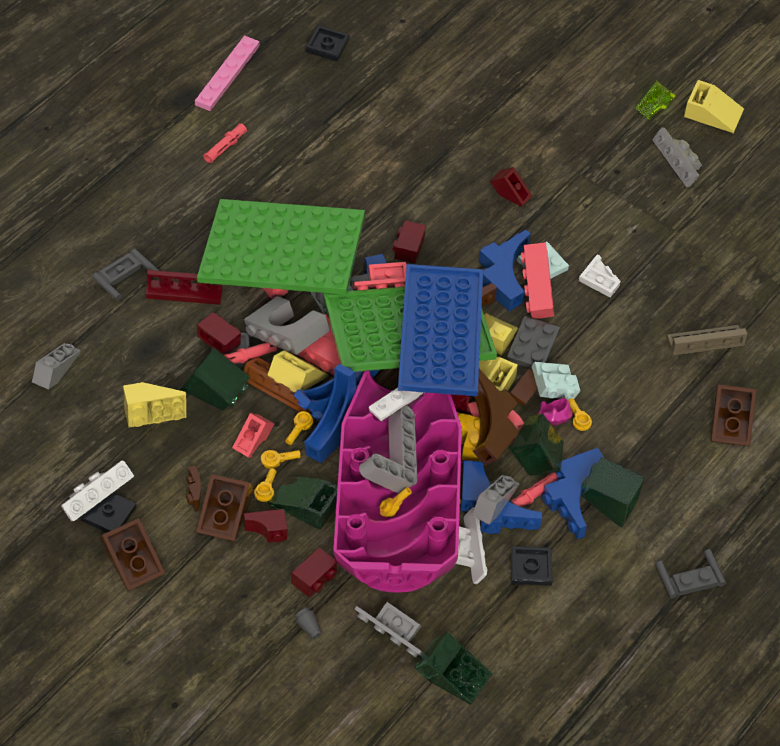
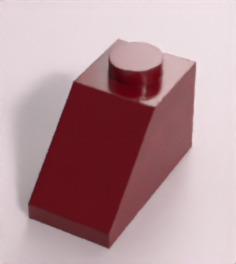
(511, 186)

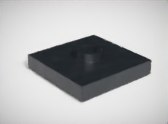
(327, 43)
(109, 513)
(531, 566)

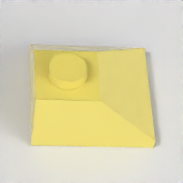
(501, 333)

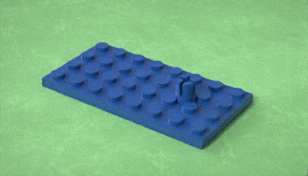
(441, 330)

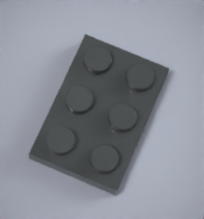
(532, 342)

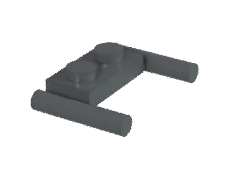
(120, 270)
(692, 580)

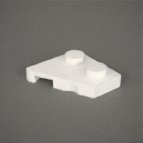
(600, 277)

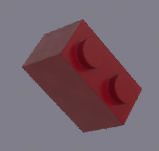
(409, 241)
(219, 334)
(314, 572)

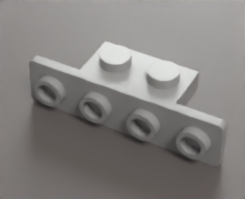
(679, 156)
(396, 624)

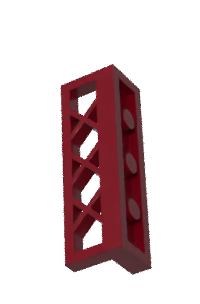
(183, 290)

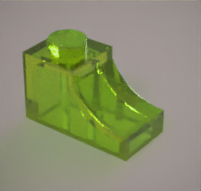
(656, 99)

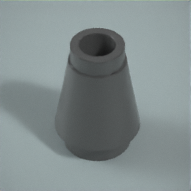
(307, 621)

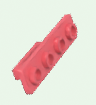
(383, 276)

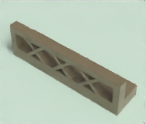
(706, 339)

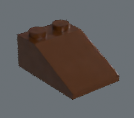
(733, 415)
(224, 507)
(132, 554)

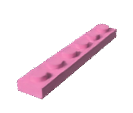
(227, 73)

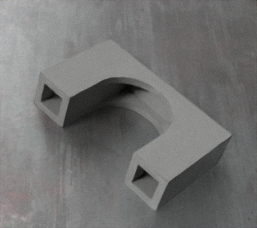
(294, 338)

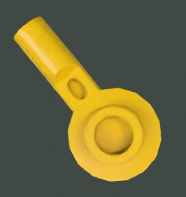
(581, 419)
(302, 421)
(272, 459)
(264, 491)
(390, 506)

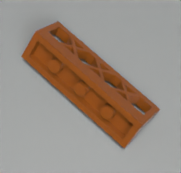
(259, 378)

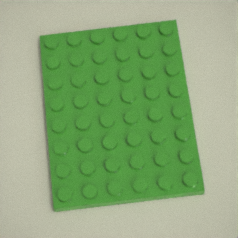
(282, 246)
(369, 328)

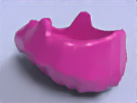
(556, 411)

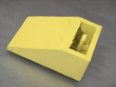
(713, 107)
(294, 372)
(499, 372)
(152, 404)

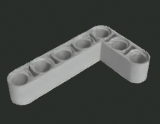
(401, 468)

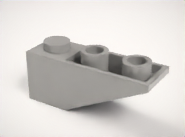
(54, 365)
(494, 499)

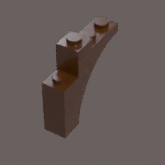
(495, 427)

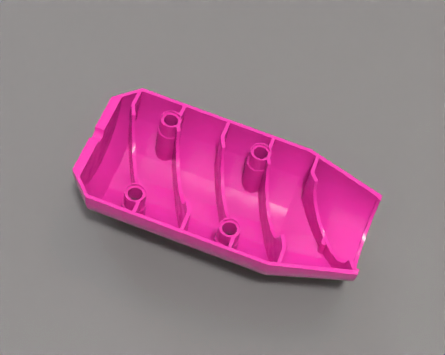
(424, 533)

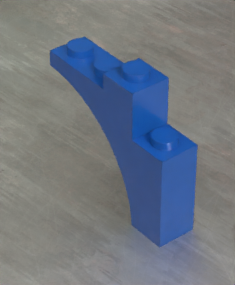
(499, 269)
(319, 397)
(328, 431)
(566, 491)
(512, 516)

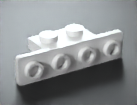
(392, 403)
(96, 490)
(471, 547)

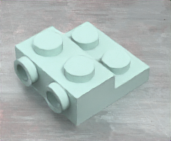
(555, 380)

